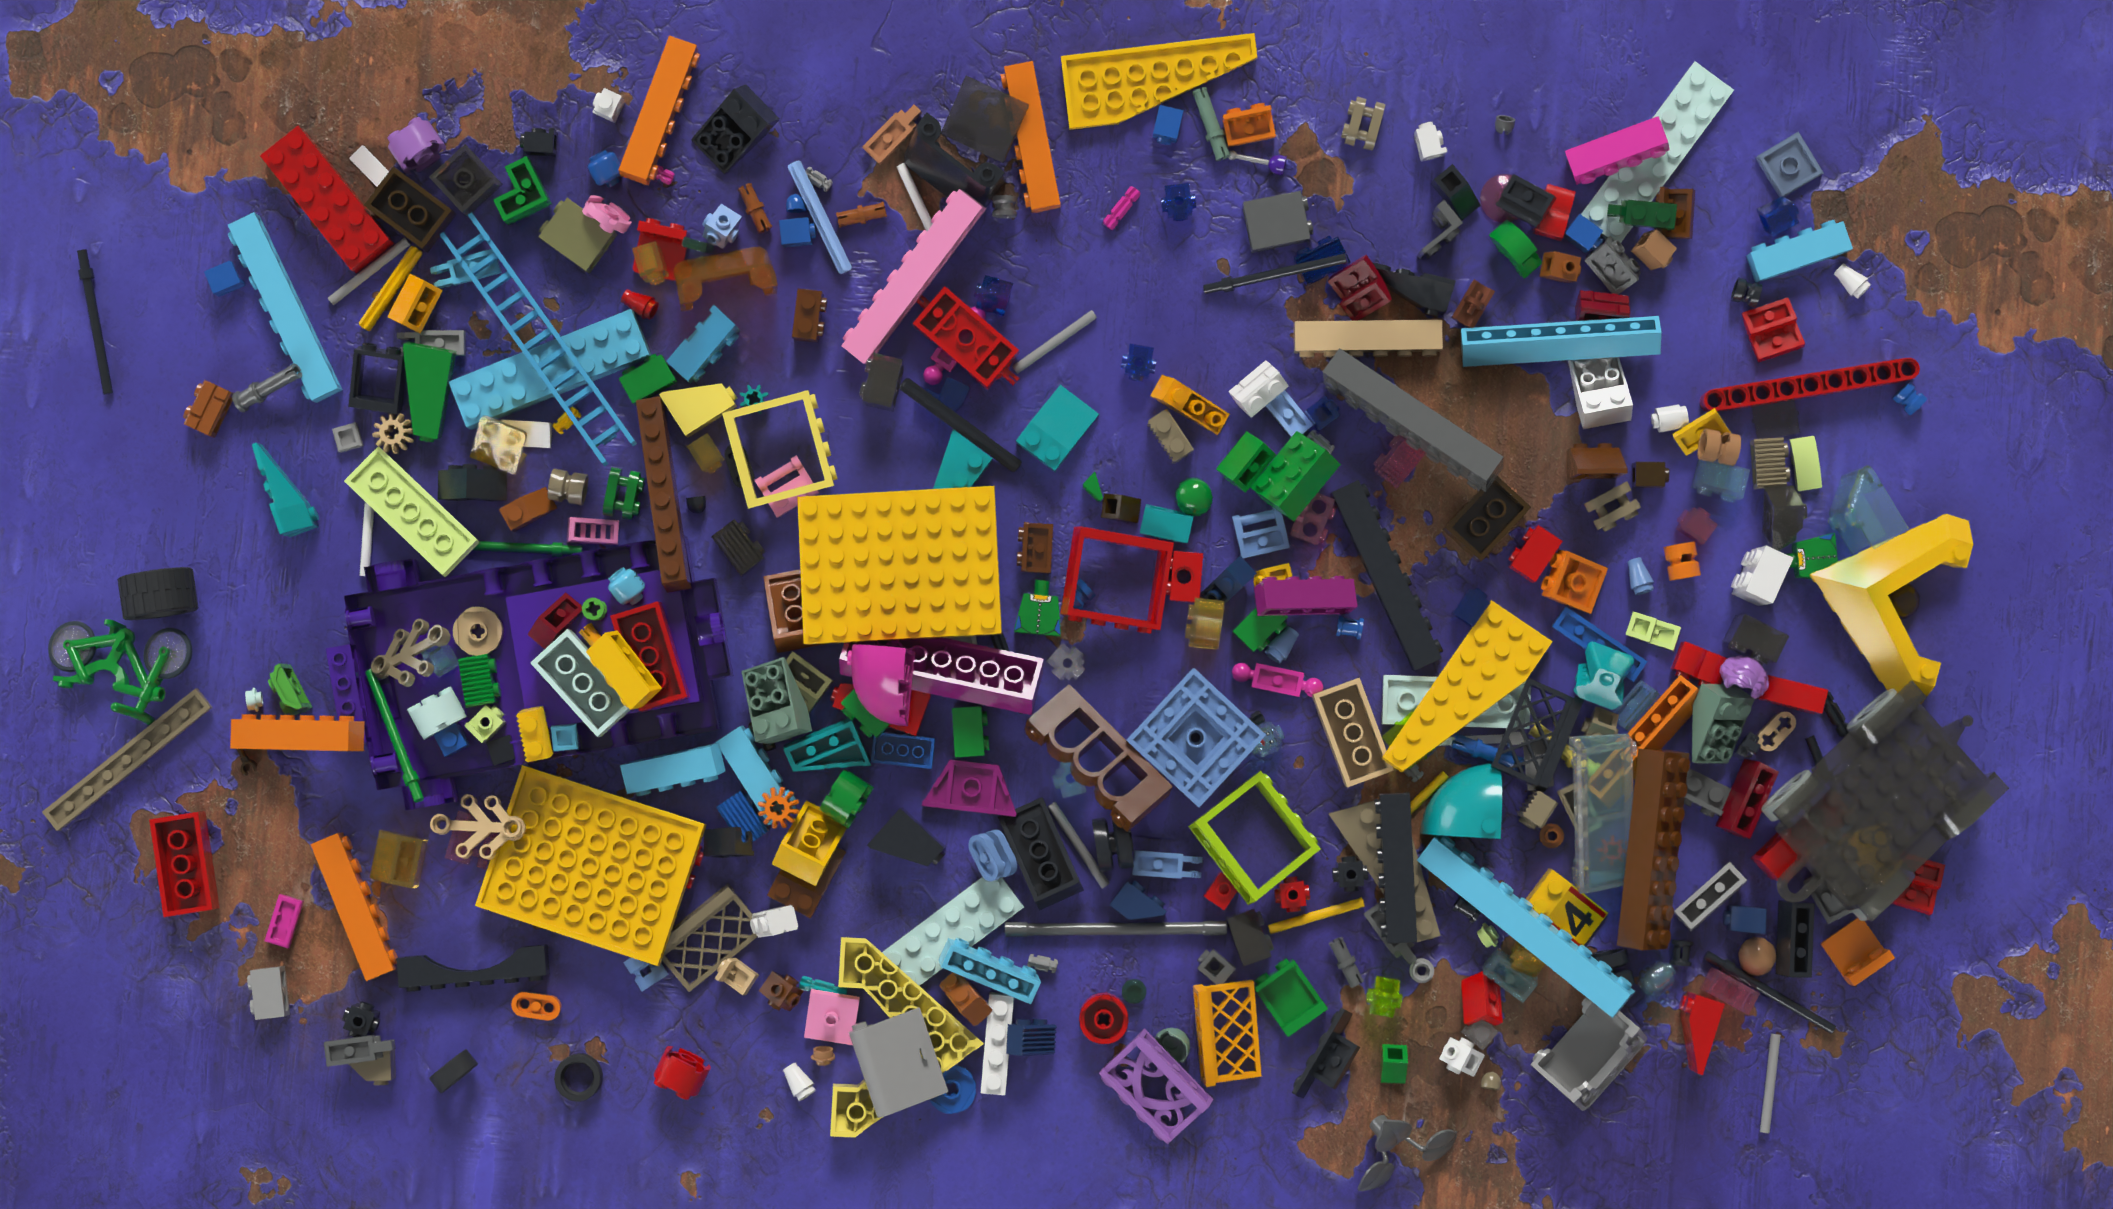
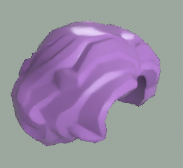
(1746, 674)

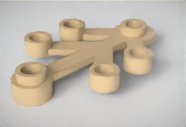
(482, 827)

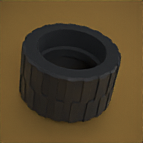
(157, 593)

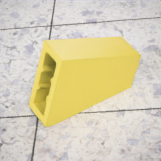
(698, 406)

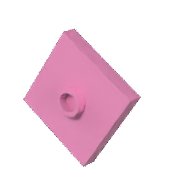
(831, 1016)

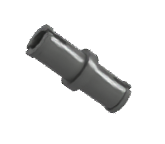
(1346, 962)

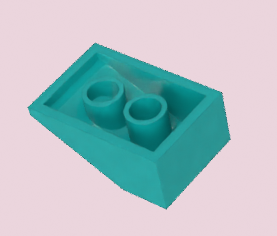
(1057, 428)

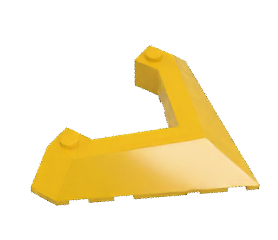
(1860, 589)

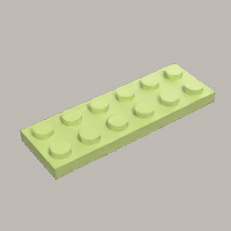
(411, 511)

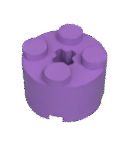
(416, 145)

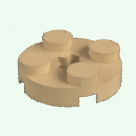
(489, 640)

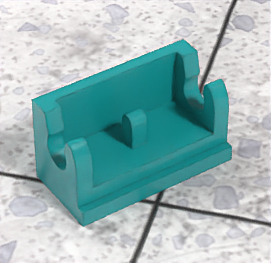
(1166, 523)

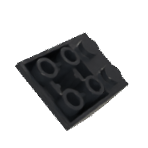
(735, 128)

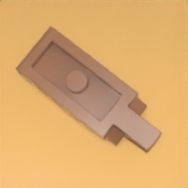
(892, 134)

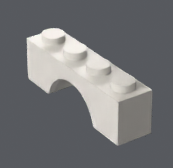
(995, 1057)

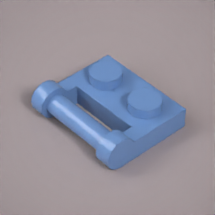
(1262, 540)

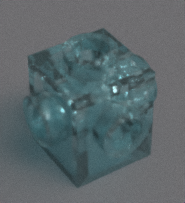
(1060, 782)

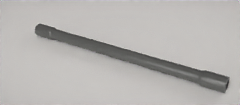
(1025, 929)

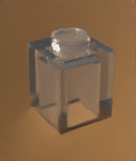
(1480, 1033)

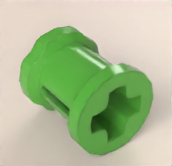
(588, 605)

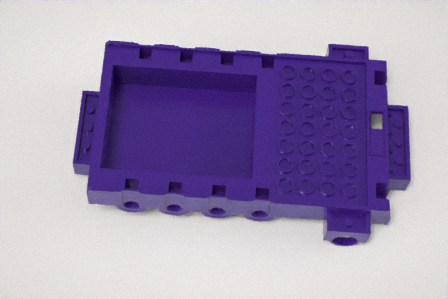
(518, 598)

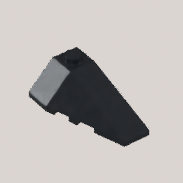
(1425, 292)

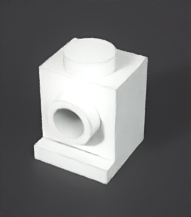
(608, 105)
(1429, 142)

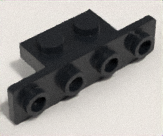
(1331, 1057)

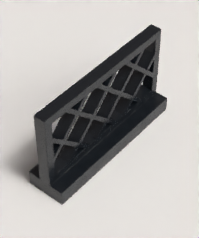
(1556, 743)

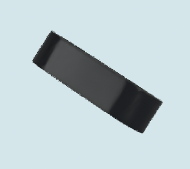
(733, 468)

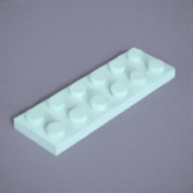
(1405, 693)
(966, 917)

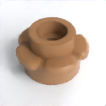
(823, 1055)

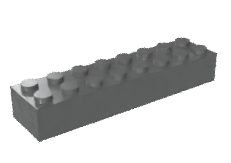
(1412, 420)

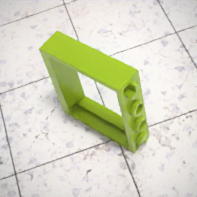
(1224, 858)

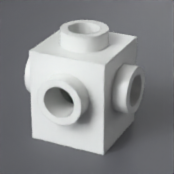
(1461, 1056)

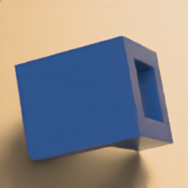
(223, 279)

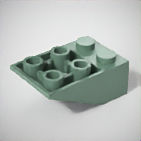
(775, 702)
(1718, 722)

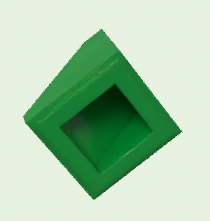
(1092, 487)

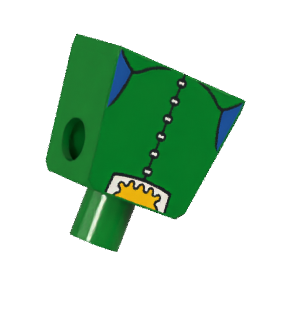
(1813, 555)
(1039, 612)

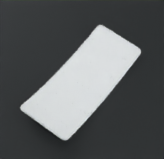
(369, 165)

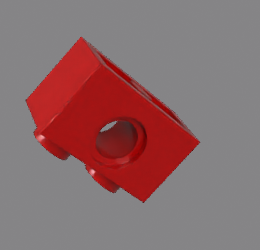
(1192, 563)

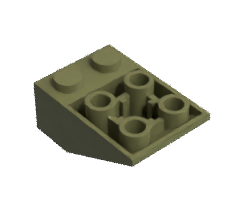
(809, 679)

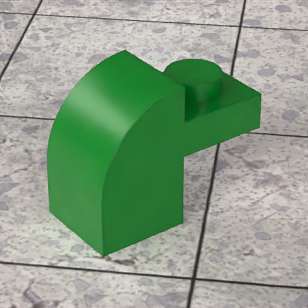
(1516, 247)

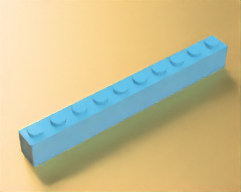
(1526, 925)

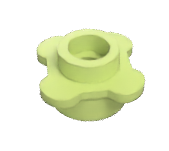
(1488, 935)

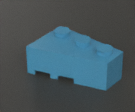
(704, 345)

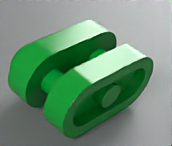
(630, 506)

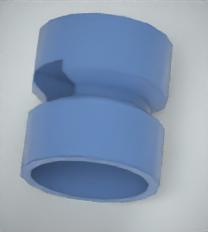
(642, 980)

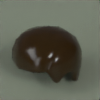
(1905, 601)

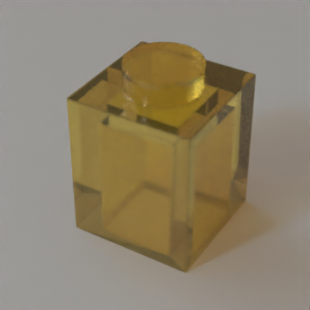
(706, 453)

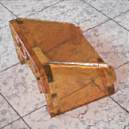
(751, 261)

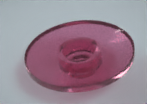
(1491, 194)

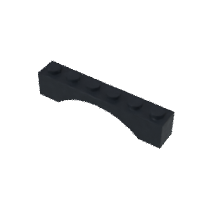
(424, 971)

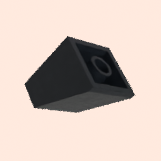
(908, 840)

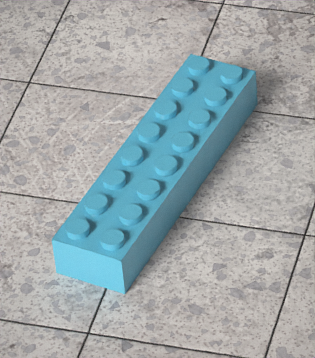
(517, 385)

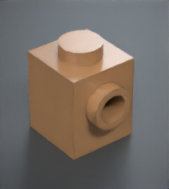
(1654, 250)

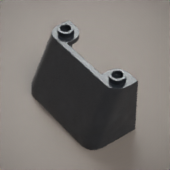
(946, 173)

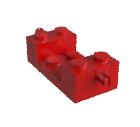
(988, 353)

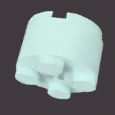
(437, 713)

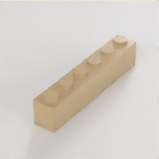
(1368, 337)

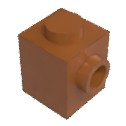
(1560, 267)

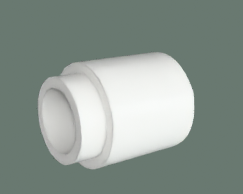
(1670, 418)

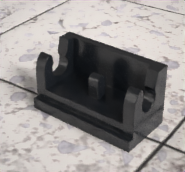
(727, 843)

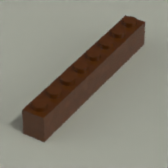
(663, 494)

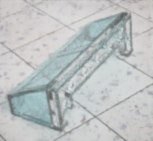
(1601, 809)

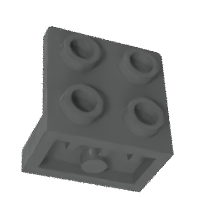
(1444, 218)

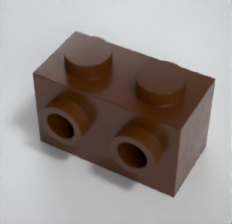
(808, 315)

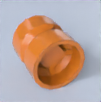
(1685, 569)

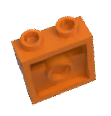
(1573, 581)

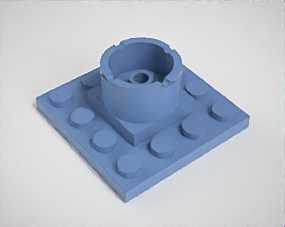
(1223, 743)

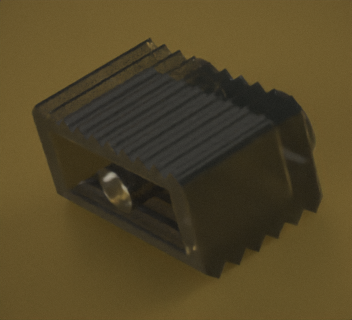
(738, 547)

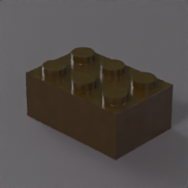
(410, 209)
(1486, 519)

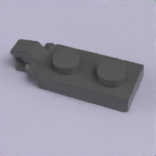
(1375, 918)
(356, 1049)

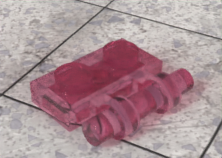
(461, 836)

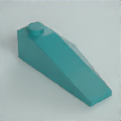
(290, 508)

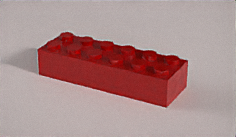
(327, 199)

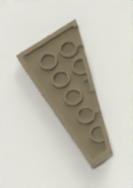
(1359, 830)

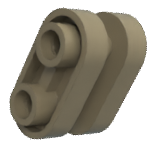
(1357, 110)
(1607, 520)

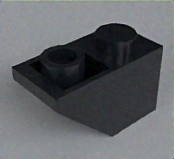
(1456, 192)

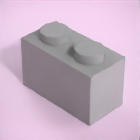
(268, 992)

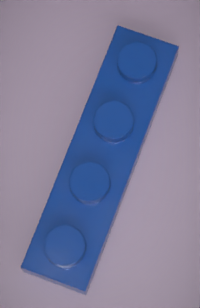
(1583, 632)

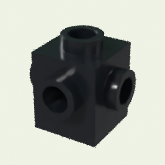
(1340, 871)
(368, 1015)

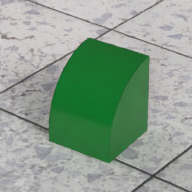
(1394, 1063)

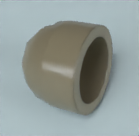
(1491, 1081)

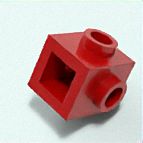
(1285, 887)

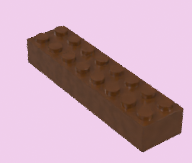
(1653, 849)

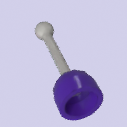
(1275, 164)

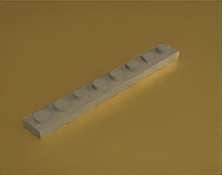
(127, 759)

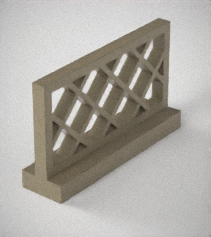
(694, 921)

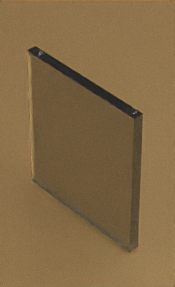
(984, 119)

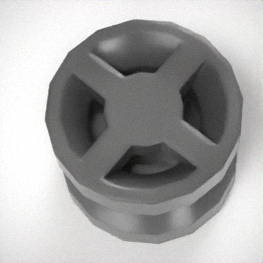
(1004, 206)

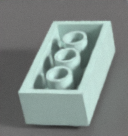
(580, 683)

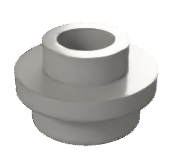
(1428, 974)

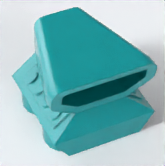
(1603, 675)

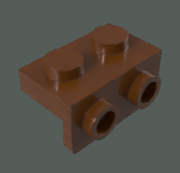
(1685, 211)
(1036, 547)

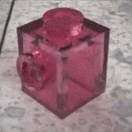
(1696, 525)

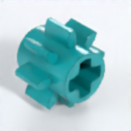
(752, 392)

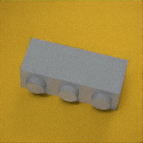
(1710, 896)

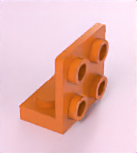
(1856, 952)

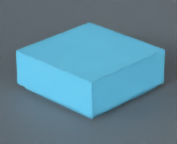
(564, 737)

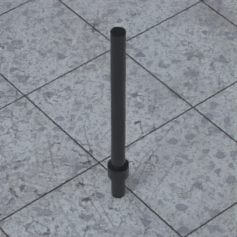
(86, 275)
(1229, 284)
(1729, 968)

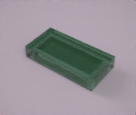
(697, 245)

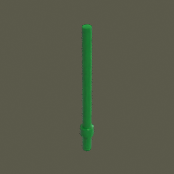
(557, 549)
(410, 777)

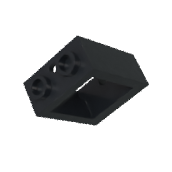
(375, 403)

